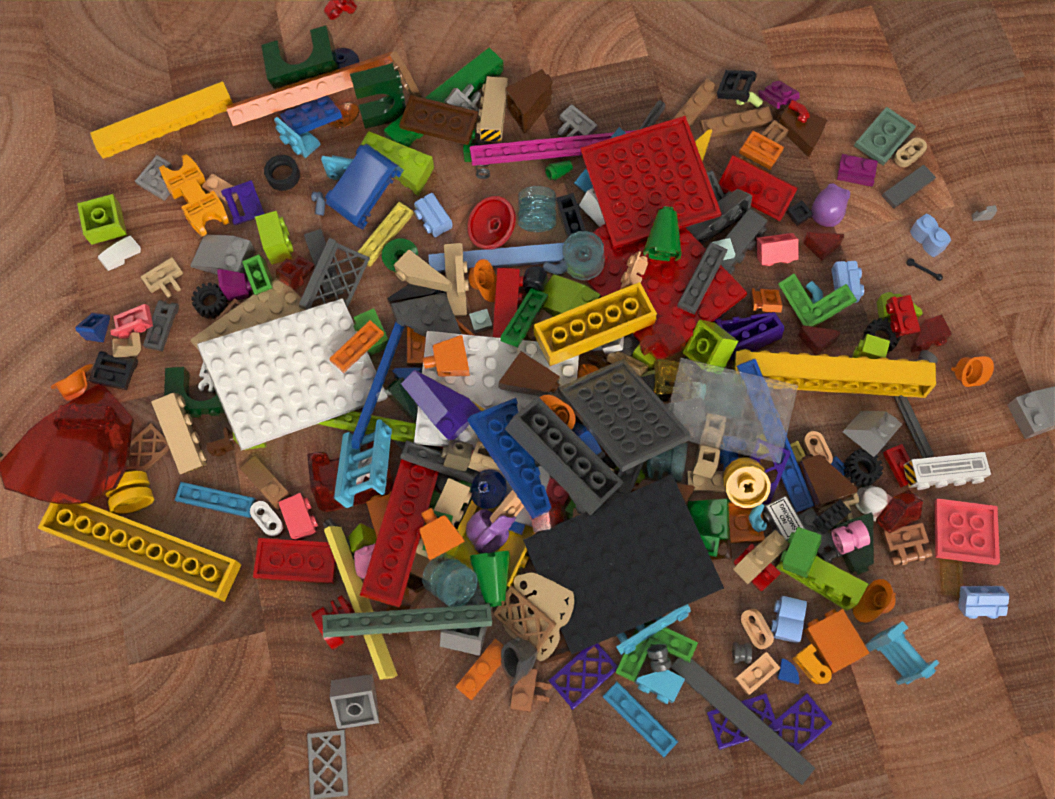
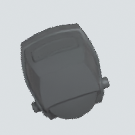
(518, 659)

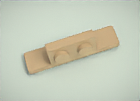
(455, 270)

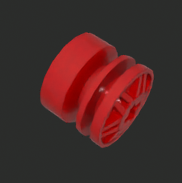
(345, 608)

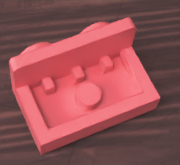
(133, 320)

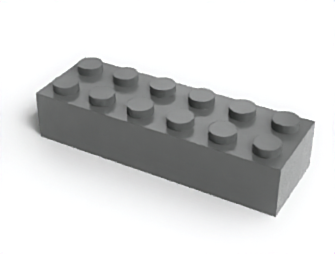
(564, 455)

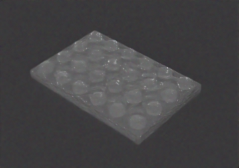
(733, 409)

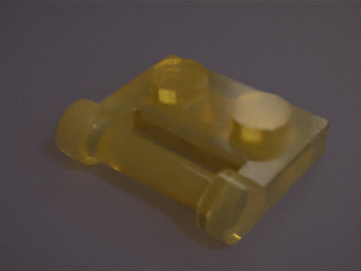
(664, 371)

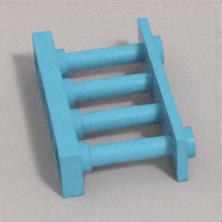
(349, 461)
(628, 645)
(901, 654)

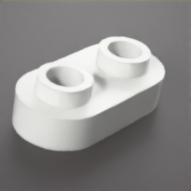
(267, 519)

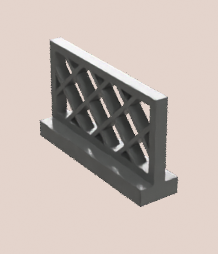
(322, 269)

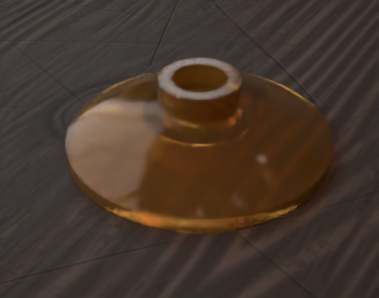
(349, 111)

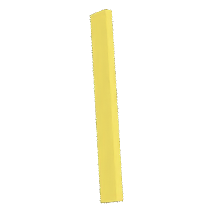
(353, 585)

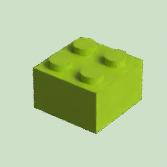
(101, 219)
(274, 237)
(710, 344)

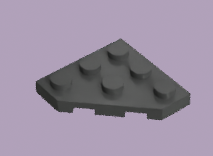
(426, 314)

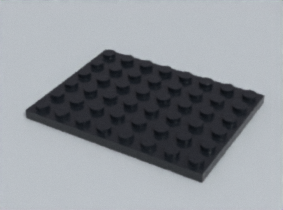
(625, 563)

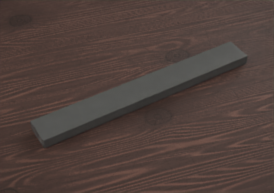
(744, 719)

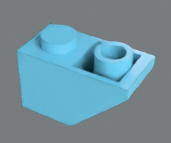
(663, 684)

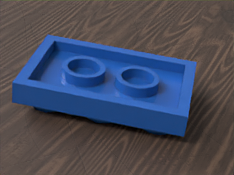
(311, 115)

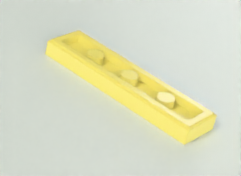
(385, 232)

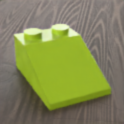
(566, 295)

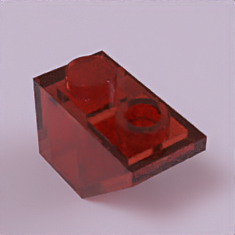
(933, 332)
(900, 511)

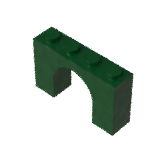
(320, 61)
(379, 81)
(178, 382)

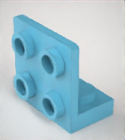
(301, 144)
(335, 166)

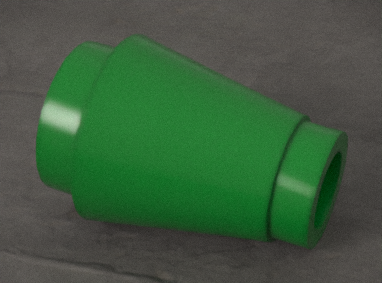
(558, 169)

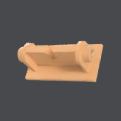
(636, 265)

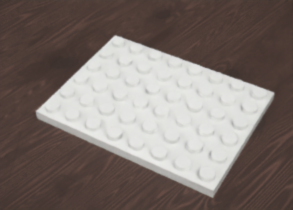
(487, 363)
(282, 375)

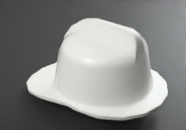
(872, 500)

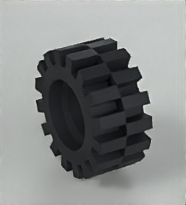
(204, 292)
(883, 326)
(858, 476)
(831, 516)

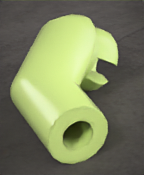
(754, 99)

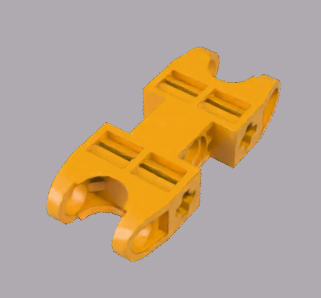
(199, 206)

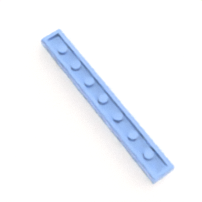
(506, 256)

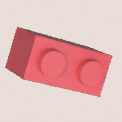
(777, 249)
(298, 517)

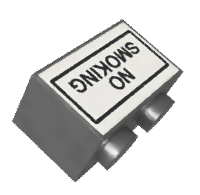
(782, 517)

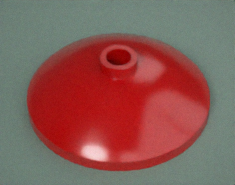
(485, 220)

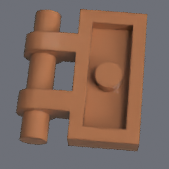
(904, 538)

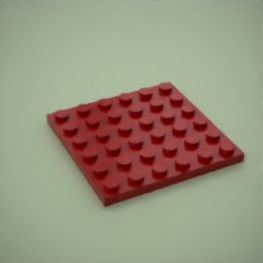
(646, 172)

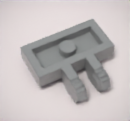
(460, 98)
(577, 122)

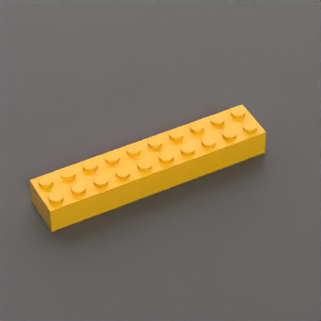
(845, 373)
(142, 547)

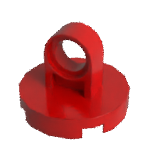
(339, 5)

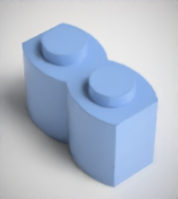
(930, 235)
(789, 619)

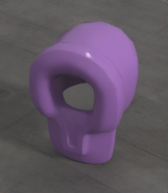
(830, 205)
(484, 534)

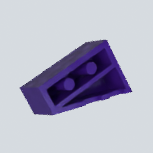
(753, 331)

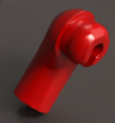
(801, 109)

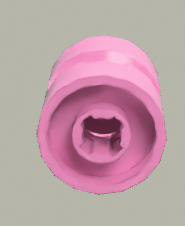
(853, 536)

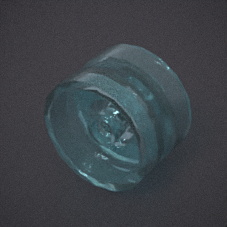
(583, 255)

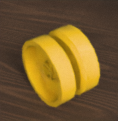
(746, 482)
(131, 493)

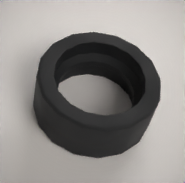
(277, 161)

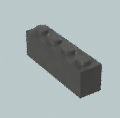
(732, 208)

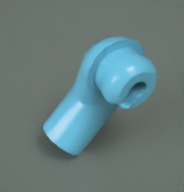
(815, 291)
(756, 520)

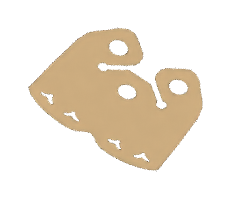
(550, 601)

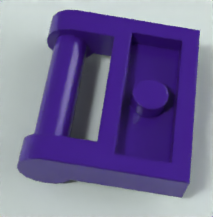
(248, 199)

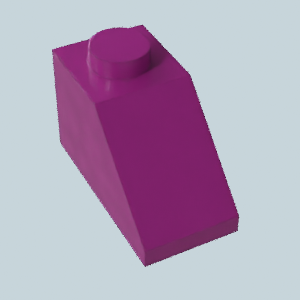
(234, 284)

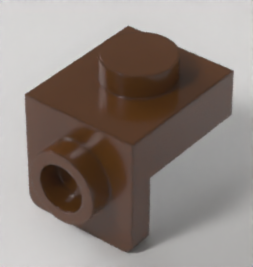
(221, 446)

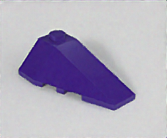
(441, 404)

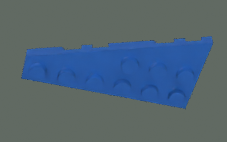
(510, 456)

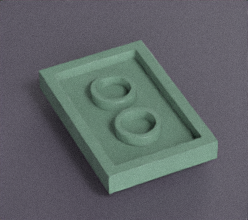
(884, 136)

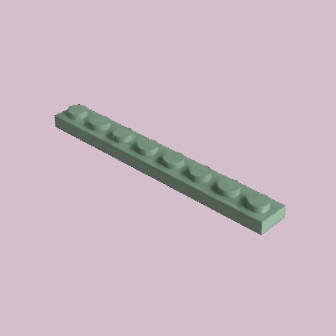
(406, 620)

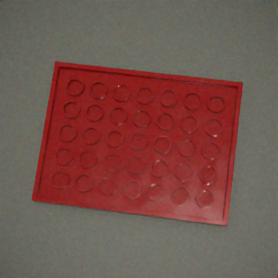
(666, 283)

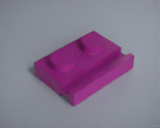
(778, 94)
(857, 170)

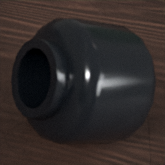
(535, 278)

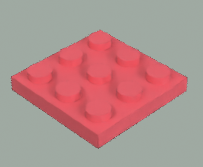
(966, 532)

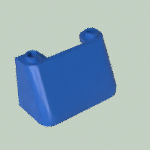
(362, 185)

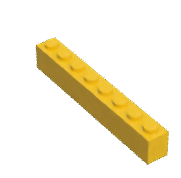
(161, 120)

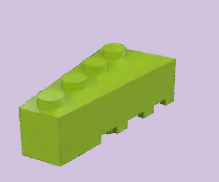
(415, 164)
(831, 583)

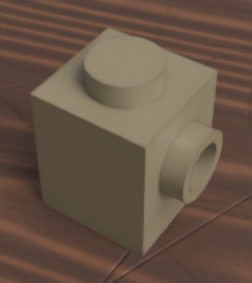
(457, 455)

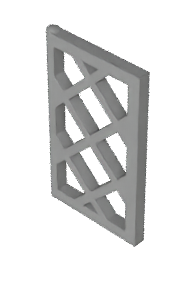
(313, 777)

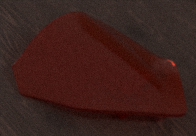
(72, 452)

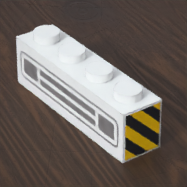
(946, 470)

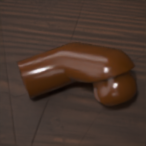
(598, 359)

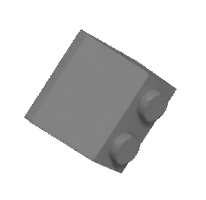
(872, 430)
(354, 701)

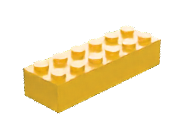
(594, 324)

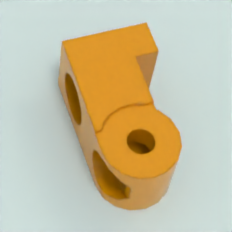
(811, 666)

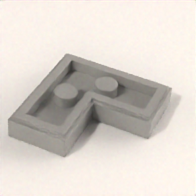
(152, 179)

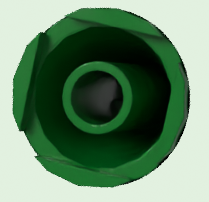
(664, 236)
(492, 575)

